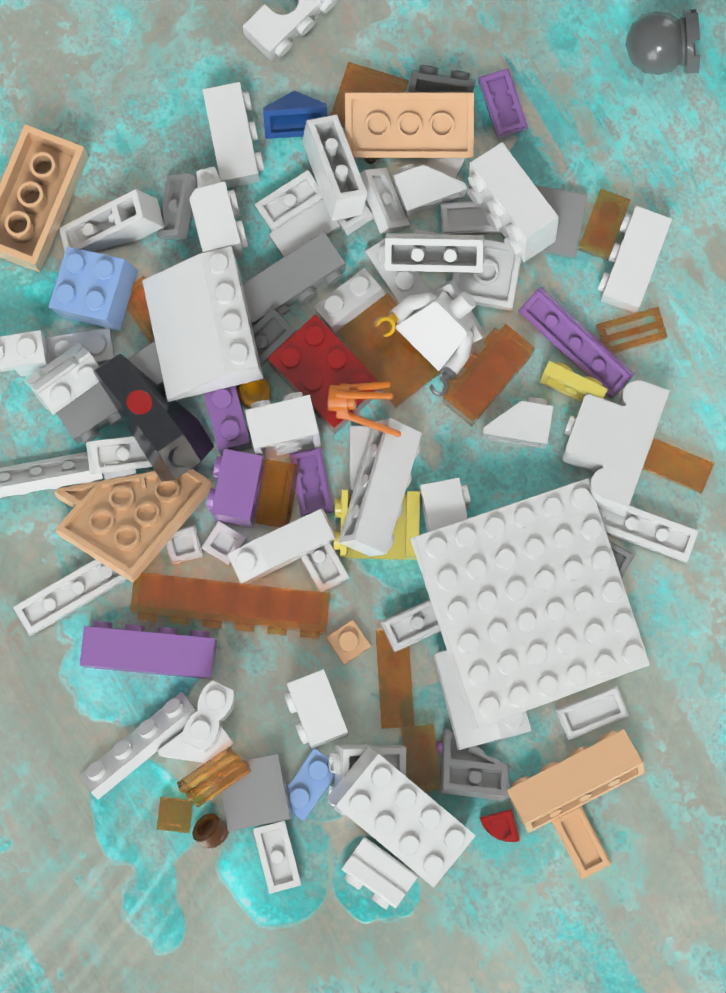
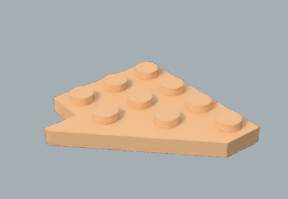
(129, 517)

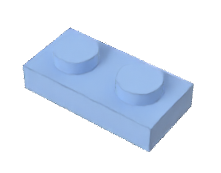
(309, 784)

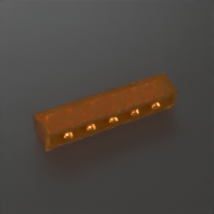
(230, 603)

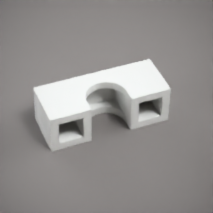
(274, 32)

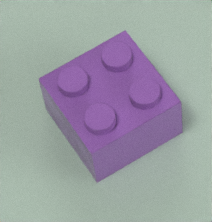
(237, 488)

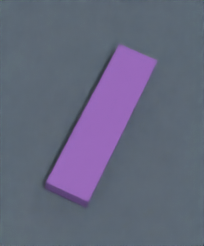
(576, 341)

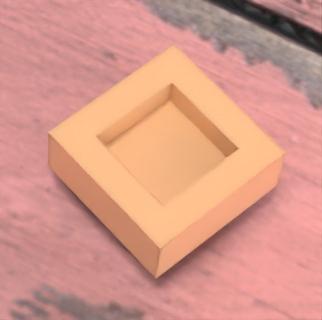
(348, 642)

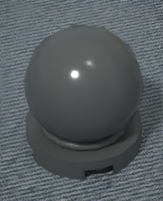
(662, 42)

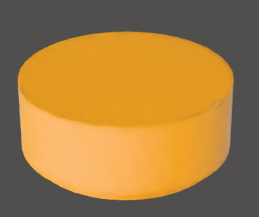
(254, 392)

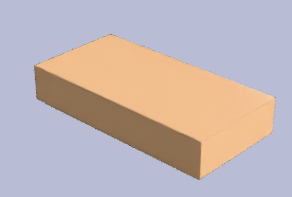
(581, 842)

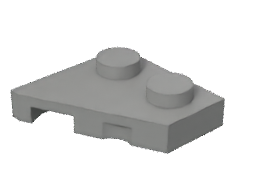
(471, 771)

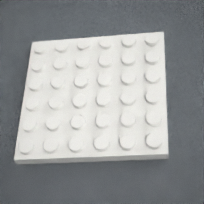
(530, 603)

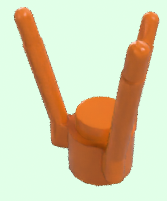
(345, 397)

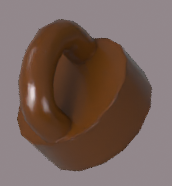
(210, 831)

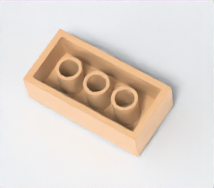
(37, 194)

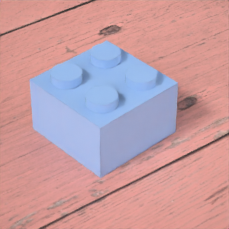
(93, 288)

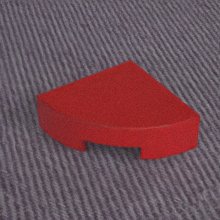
(501, 826)

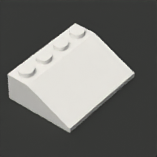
(202, 325)

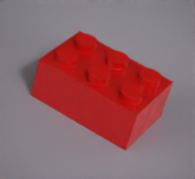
(313, 362)

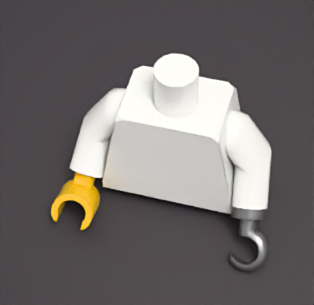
(436, 329)

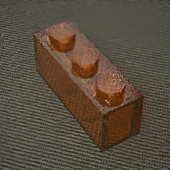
(487, 374)

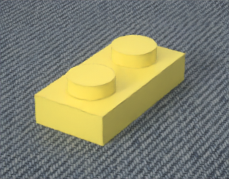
(563, 379)

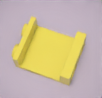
(405, 528)

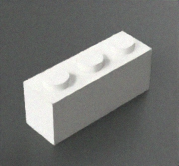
(233, 134)
(334, 167)
(434, 252)
(634, 259)

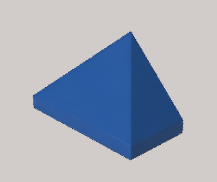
(289, 115)

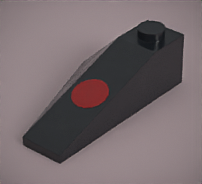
(163, 429)

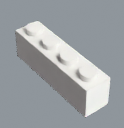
(380, 489)

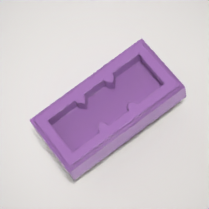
(502, 103)
(311, 482)

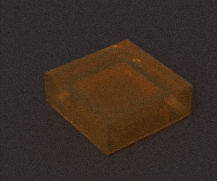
(175, 815)

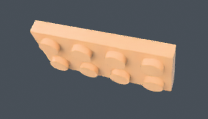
(410, 124)

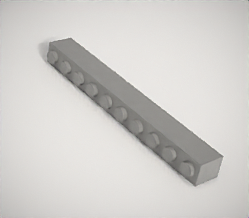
(276, 287)

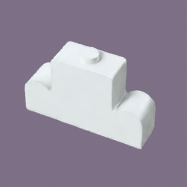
(615, 441)

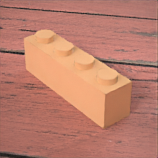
(575, 780)

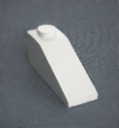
(114, 223)
(281, 547)

